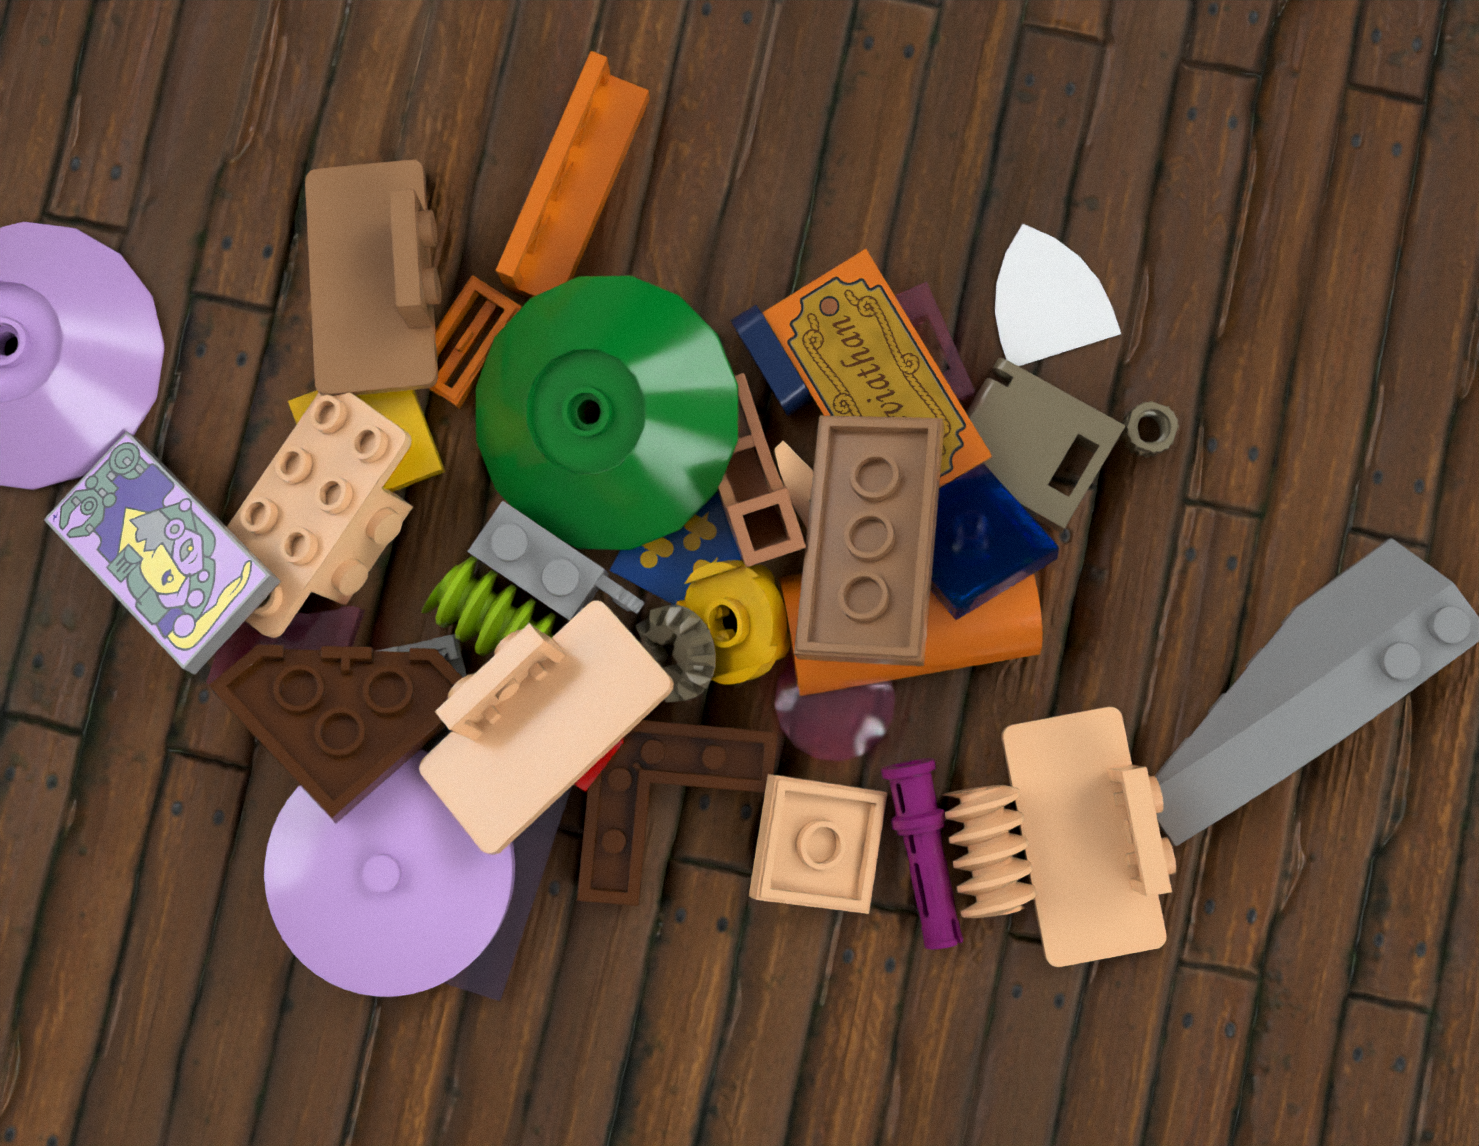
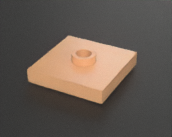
(817, 844)

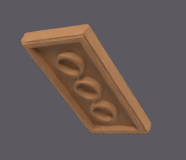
(870, 540)

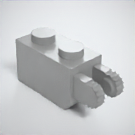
(545, 564)

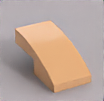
(797, 479)

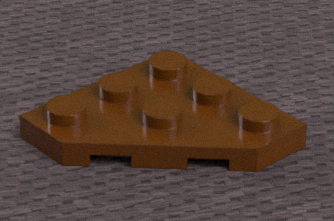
(338, 713)

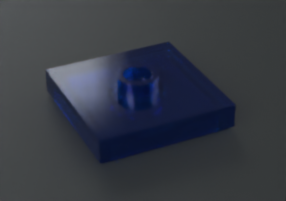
(983, 542)

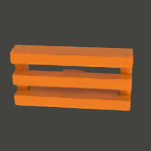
(450, 323)

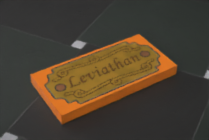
(868, 358)

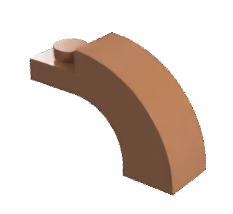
(754, 494)

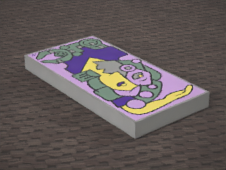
(161, 552)

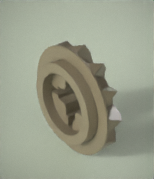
(692, 650)

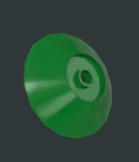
(662, 405)

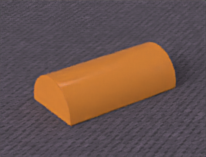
(993, 632)

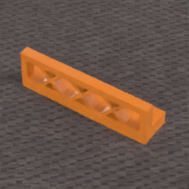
(573, 180)

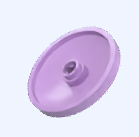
(388, 891)

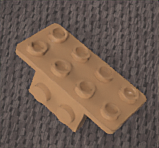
(372, 278)

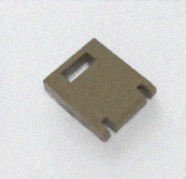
(1029, 435)

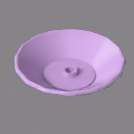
(82, 356)

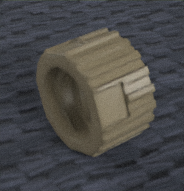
(1167, 423)

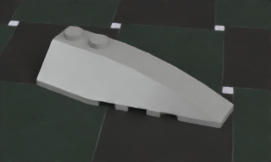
(1316, 682)

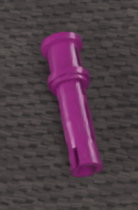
(920, 823)

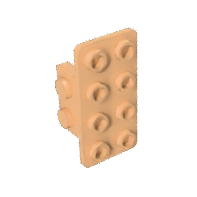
(323, 507)
(539, 721)
(1089, 836)

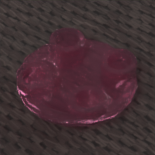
(834, 722)

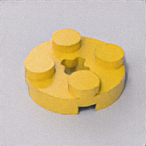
(759, 615)

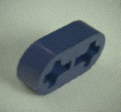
(771, 360)

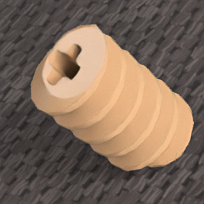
(991, 851)

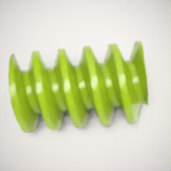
(480, 608)

